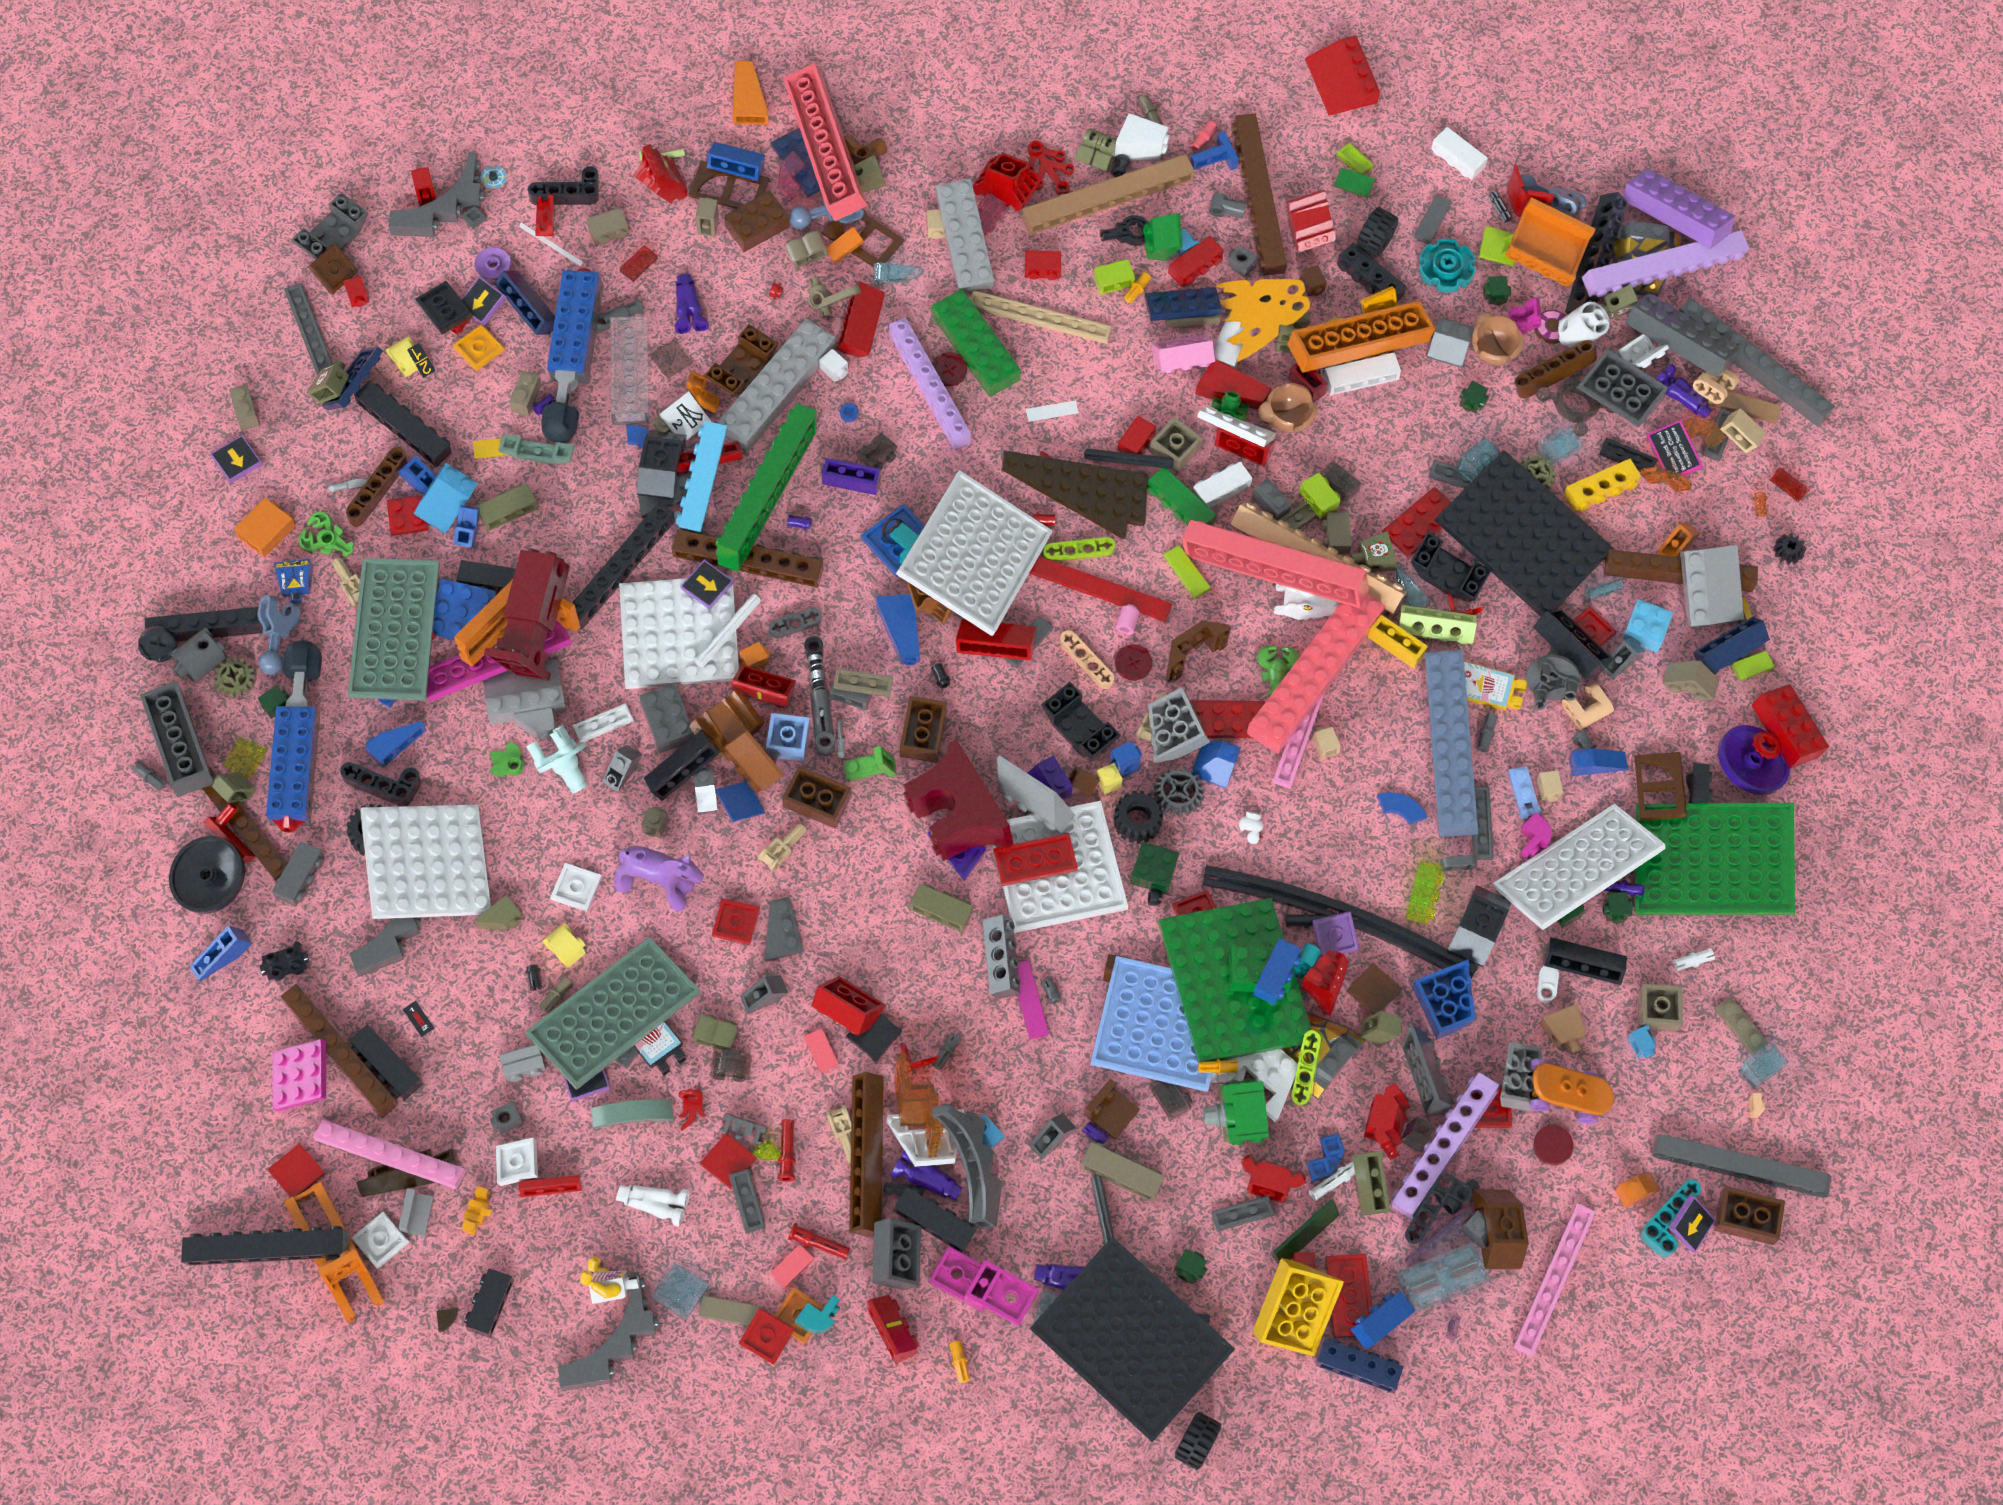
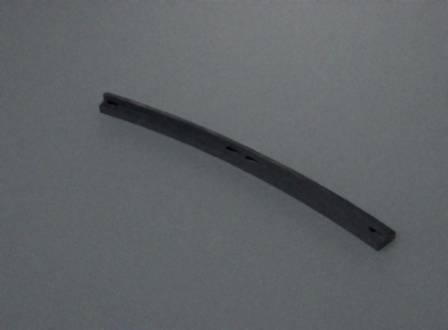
(1318, 904)

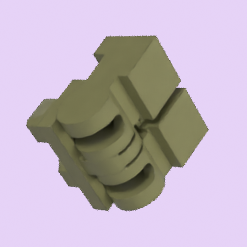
(1097, 149)
(1286, 331)

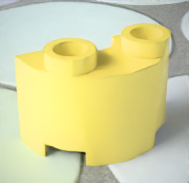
(400, 355)
(565, 945)

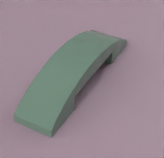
(534, 451)
(632, 1111)

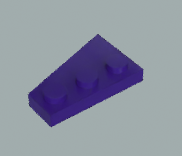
(966, 860)

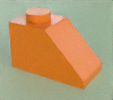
(1679, 540)
(1636, 1189)

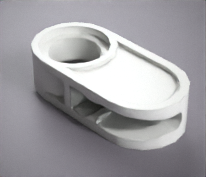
(1547, 979)

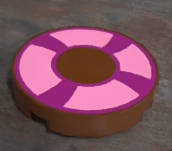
(1549, 326)

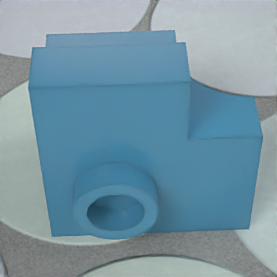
(992, 1134)

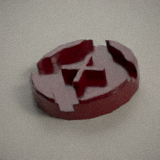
(950, 368)
(1133, 662)
(1553, 1145)

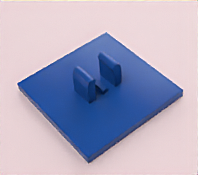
(739, 801)

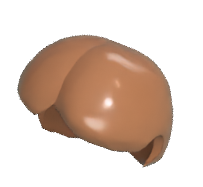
(1496, 339)
(1289, 408)

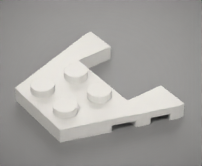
(1276, 1072)
(915, 1144)

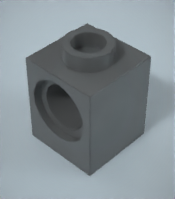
(1242, 267)
(507, 1109)

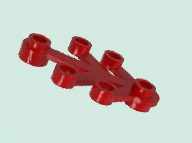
(1049, 166)

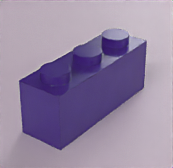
(851, 476)

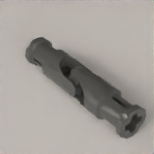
(622, 311)

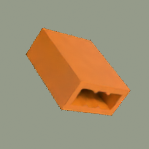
(265, 527)

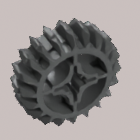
(1188, 781)

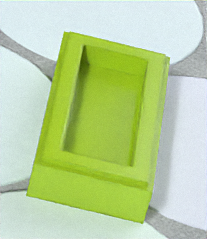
(1355, 159)
(1752, 666)

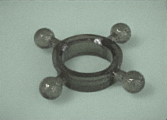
(1580, 428)

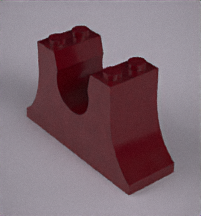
(974, 814)

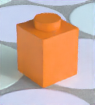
(755, 656)

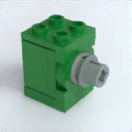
(1239, 1112)

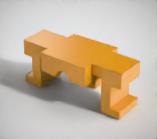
(476, 1211)

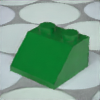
(1163, 237)

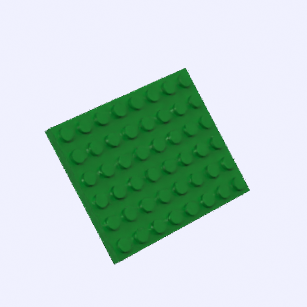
(1720, 861)
(1220, 1020)

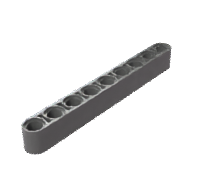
(1742, 1165)

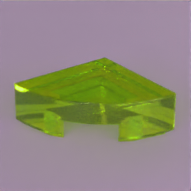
(767, 1151)

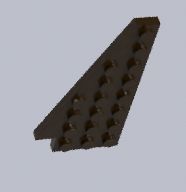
(1095, 492)

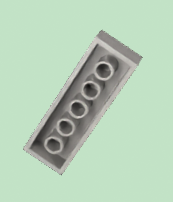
(964, 236)

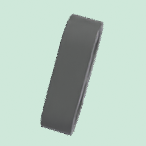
(1457, 863)

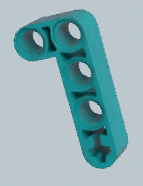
(1670, 1211)

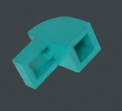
(816, 1321)

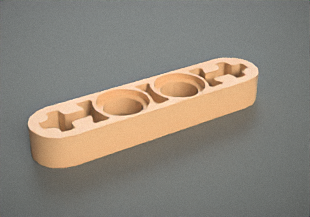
(1089, 658)

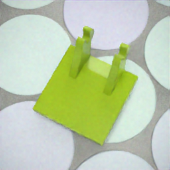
(1495, 244)

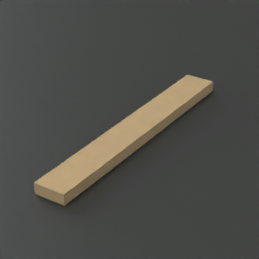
(1041, 317)

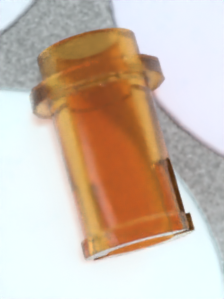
(1760, 504)

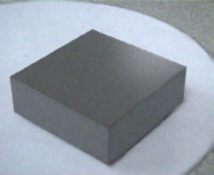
(473, 217)

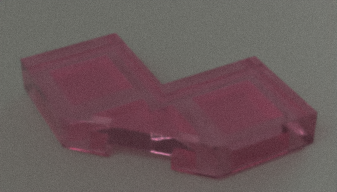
(788, 169)

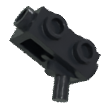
(284, 962)

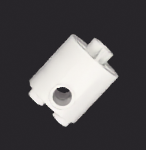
(1582, 324)

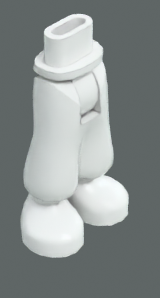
(655, 1201)

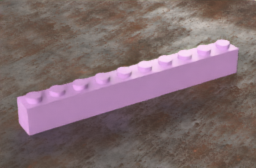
(1664, 264)

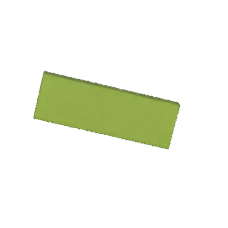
(1186, 572)

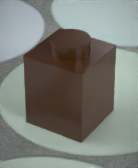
(1313, 281)

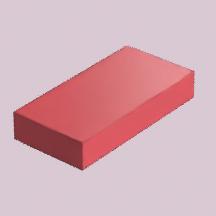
(821, 1050)
(792, 1266)

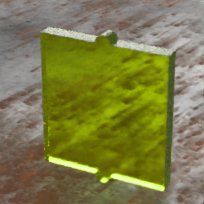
(245, 757)

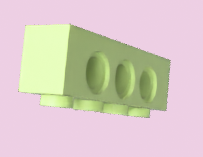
(1447, 620)

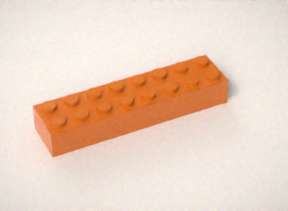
(1360, 336)

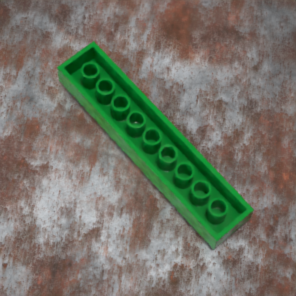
(766, 487)

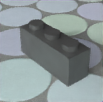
(298, 874)

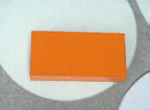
(844, 245)

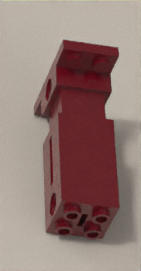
(531, 613)

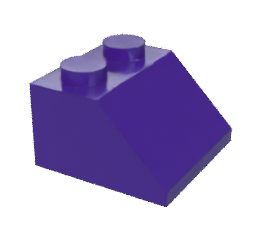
(1052, 775)

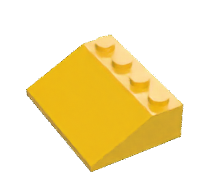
(1297, 1307)

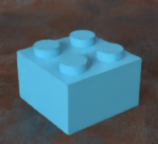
(1648, 625)

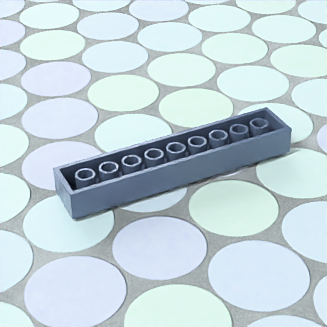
(1451, 743)

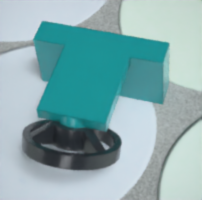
(902, 535)

